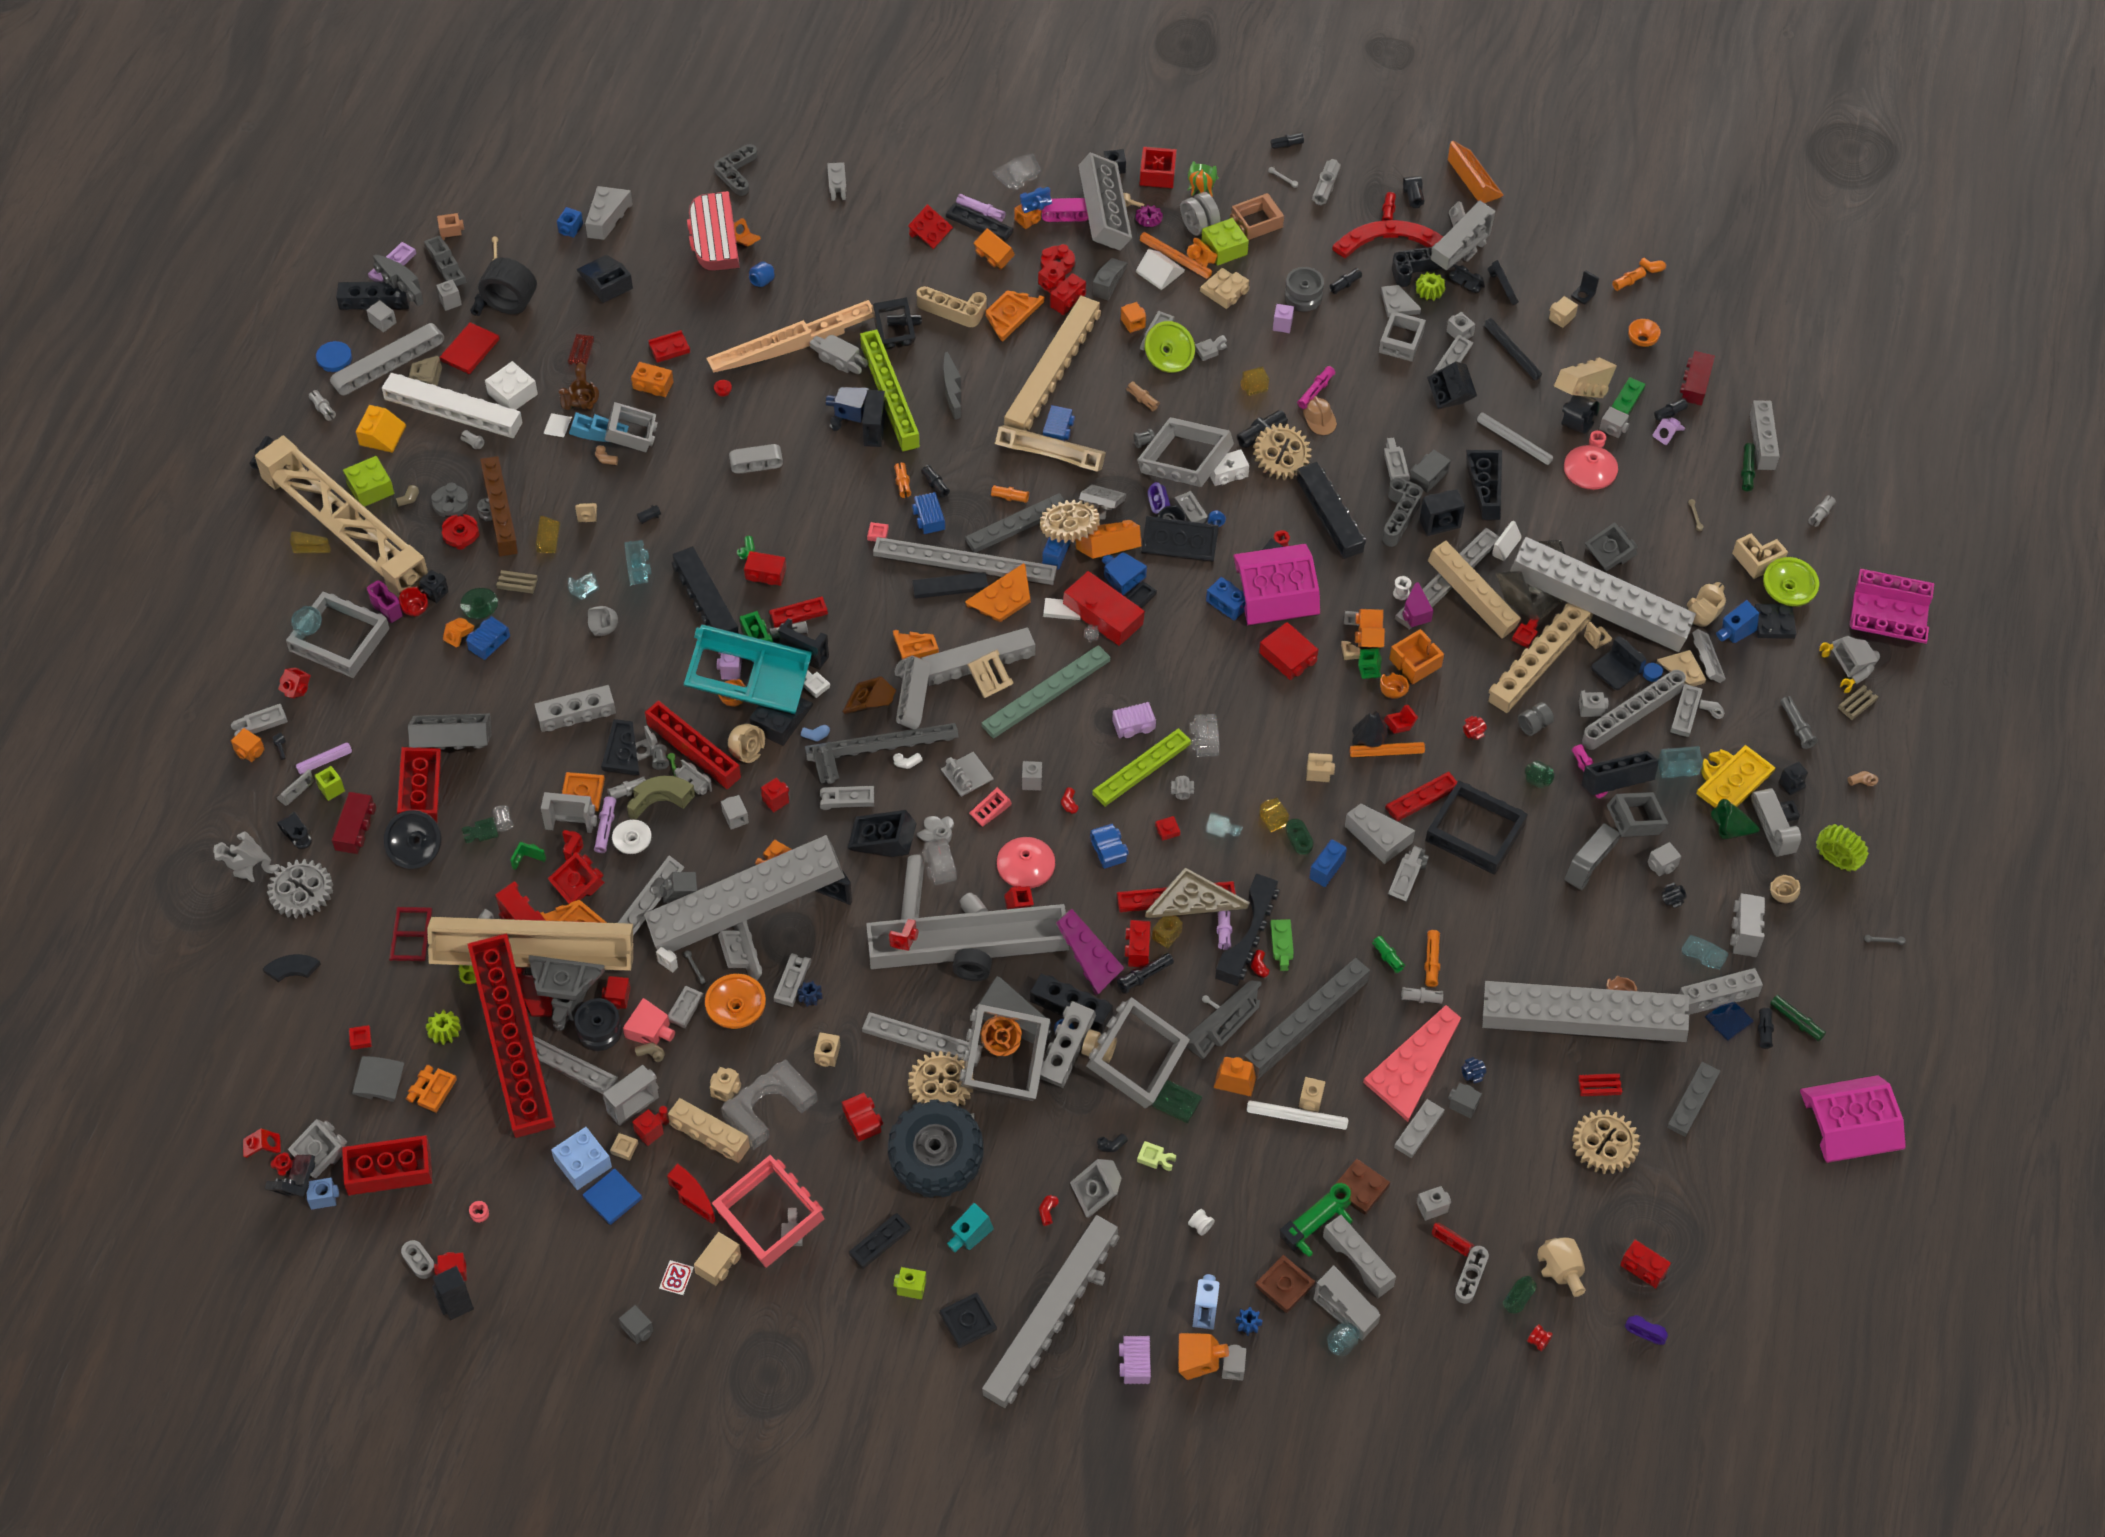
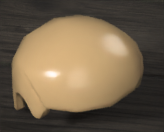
(1785, 889)

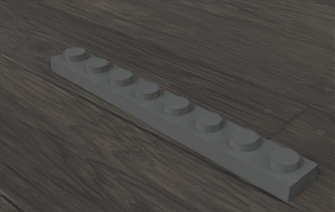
(890, 740)

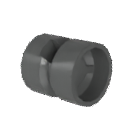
(1533, 720)

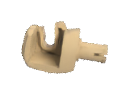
(1708, 604)
(1563, 1263)

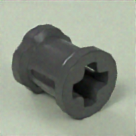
(1143, 438)
(659, 757)

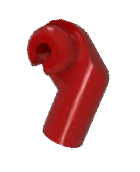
(1045, 1207)

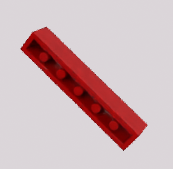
(693, 744)

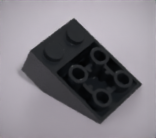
(606, 277)

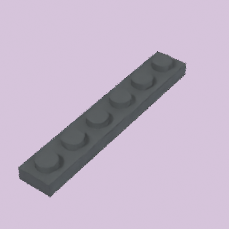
(1011, 525)

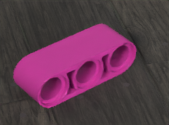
(1065, 210)

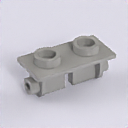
(689, 772)

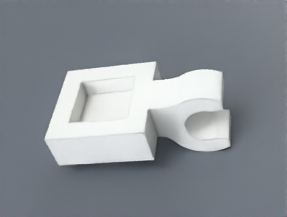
(815, 684)

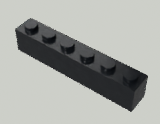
(1331, 510)
(702, 590)

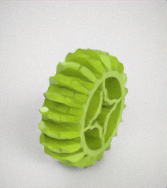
(1842, 847)

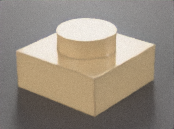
(624, 1146)

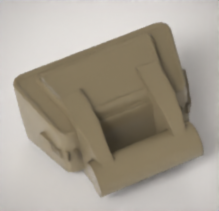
(428, 369)

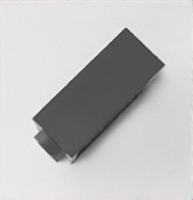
(1627, 825)

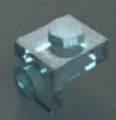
(584, 586)

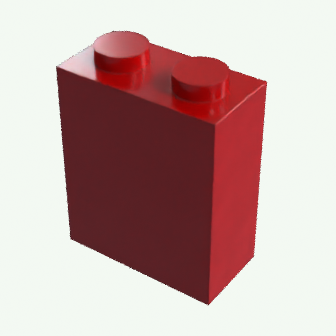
(1288, 651)

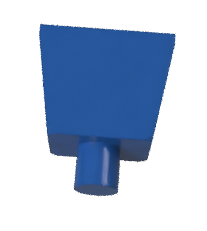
(1123, 572)
(1739, 623)

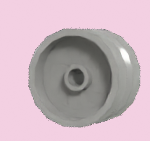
(1199, 212)

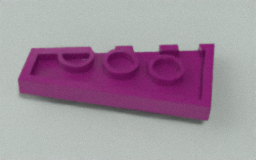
(1096, 960)

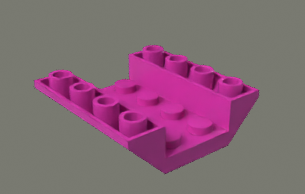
(1278, 584)
(1891, 606)
(1856, 1118)

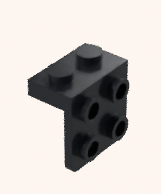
(1620, 664)

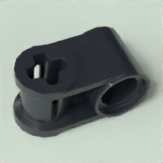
(295, 830)

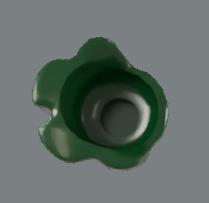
(1732, 821)

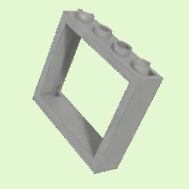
(1175, 427)
(331, 660)
(1036, 1060)
(1096, 1064)

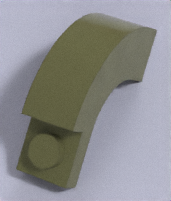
(660, 789)

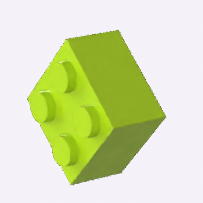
(1225, 240)
(368, 481)

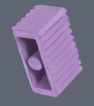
(1134, 720)
(1136, 1359)

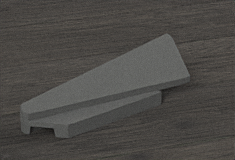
(1225, 1020)

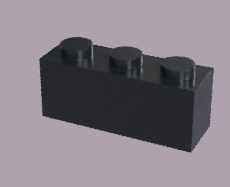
(452, 1293)

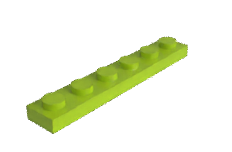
(1141, 767)

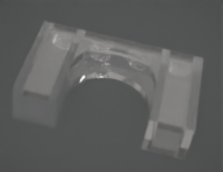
(780, 1080)

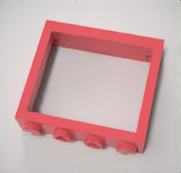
(745, 1185)

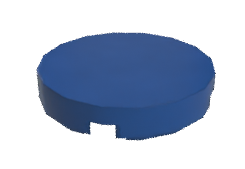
(333, 356)

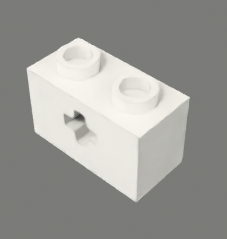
(1231, 468)

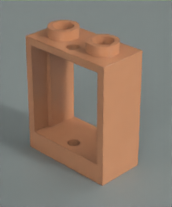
(1254, 205)

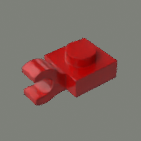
(1526, 633)

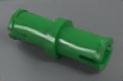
(1388, 954)

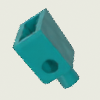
(970, 1229)

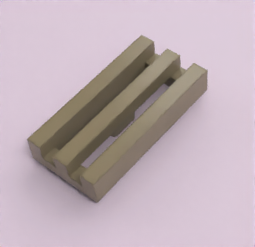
(517, 579)
(1867, 694)

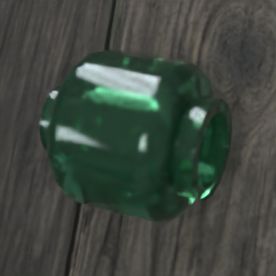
(1539, 774)

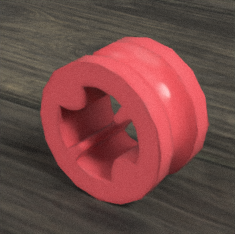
(1597, 435)
(480, 1205)

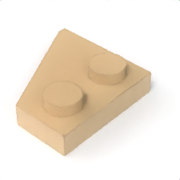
(1686, 663)

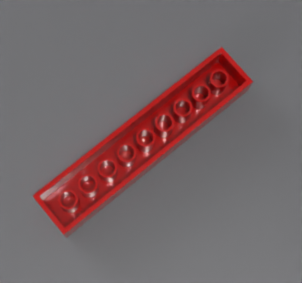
(511, 1036)

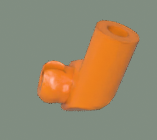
(1653, 267)

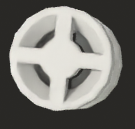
(1201, 1222)

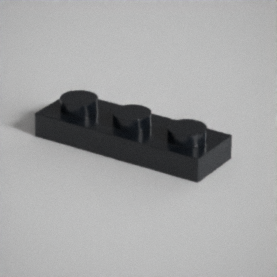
(879, 1240)

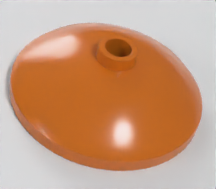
(731, 992)

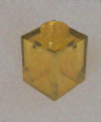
(1255, 381)

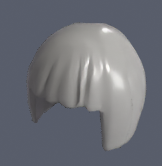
(602, 620)

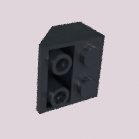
(1452, 385)

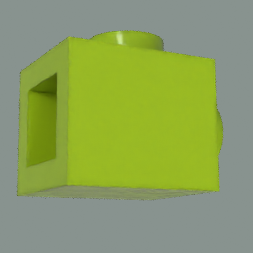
(329, 783)
(910, 1283)

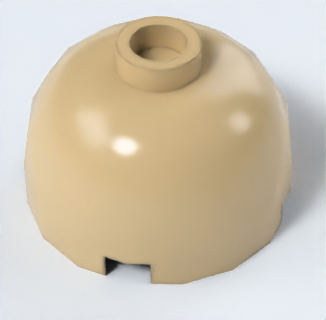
(746, 742)

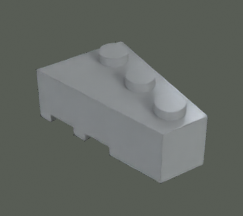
(1378, 832)
(1748, 925)
(1346, 1302)

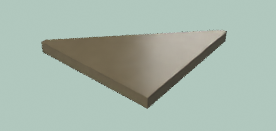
(1194, 895)

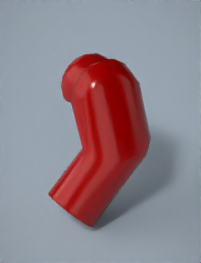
(1067, 801)
(1257, 964)

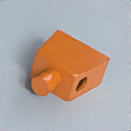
(1236, 1076)
(1199, 1354)

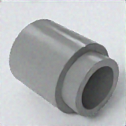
(972, 904)

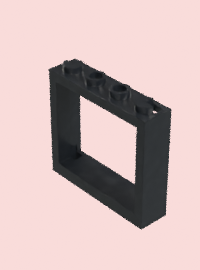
(1465, 850)

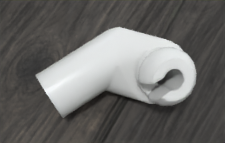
(907, 763)

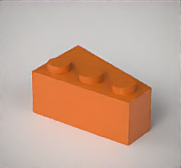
(1110, 539)

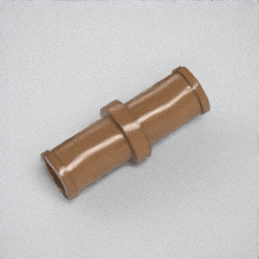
(1142, 396)

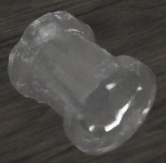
(502, 817)

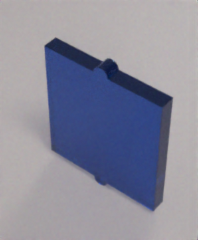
(1729, 1019)

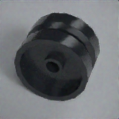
(598, 1024)

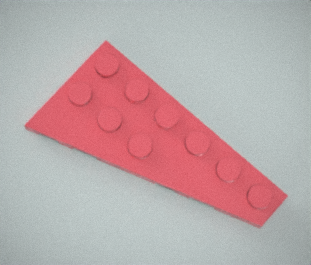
(1410, 1067)

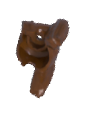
(580, 392)

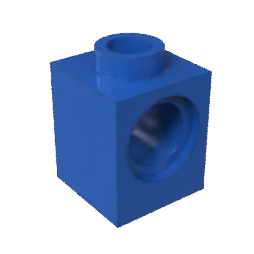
(570, 222)

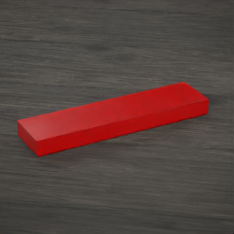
(1421, 797)

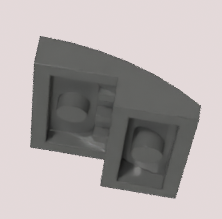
(378, 1078)

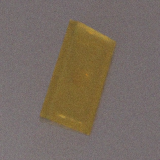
(547, 535)

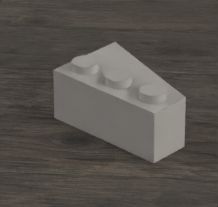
(605, 211)

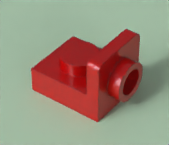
(573, 843)

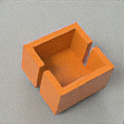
(1413, 656)

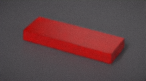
(799, 611)

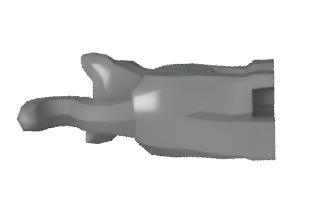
(244, 857)

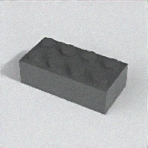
(450, 730)

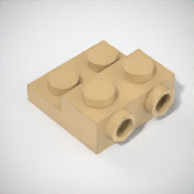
(1225, 287)

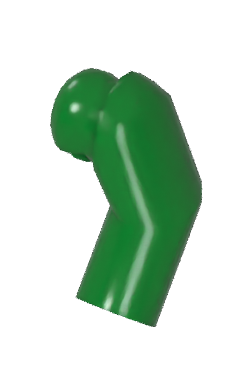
(749, 546)

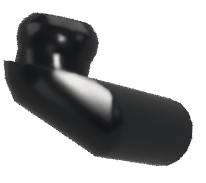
(1111, 1146)

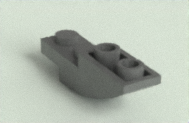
(399, 276)

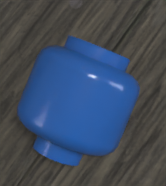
(761, 274)

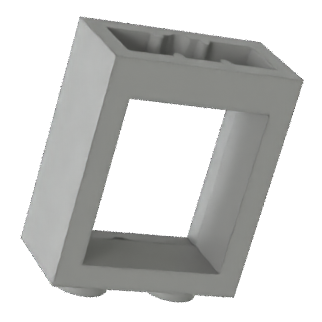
(1406, 350)
(635, 416)
(631, 1095)

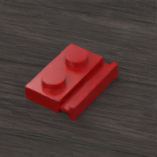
(669, 346)

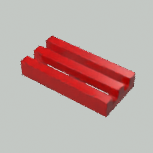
(1600, 1081)

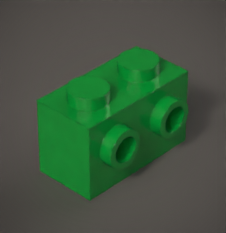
(754, 627)

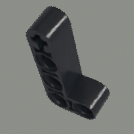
(1410, 262)

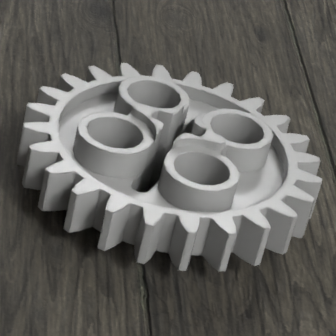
(289, 901)

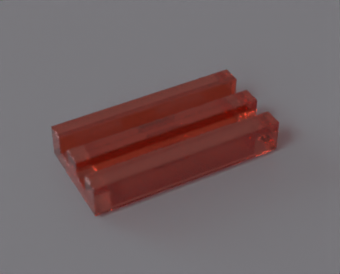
(572, 359)

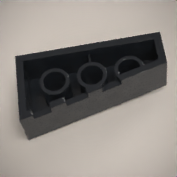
(1486, 479)

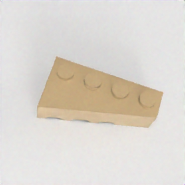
(1586, 379)

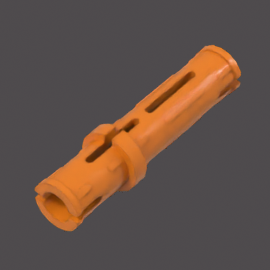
(1432, 964)

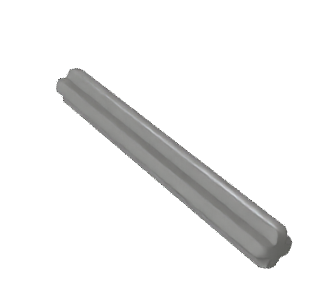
(1515, 438)

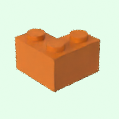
(1370, 628)

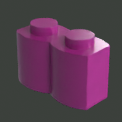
(384, 601)

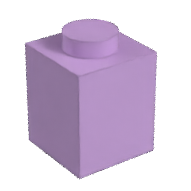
(1283, 318)

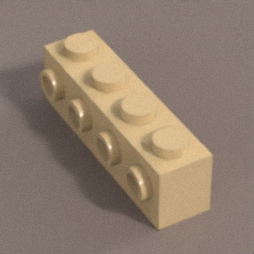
(709, 1130)

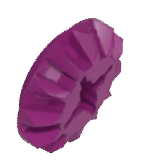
(1144, 220)

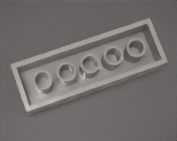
(1105, 201)

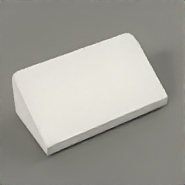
(1507, 541)

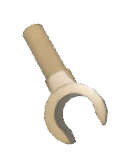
(1128, 201)

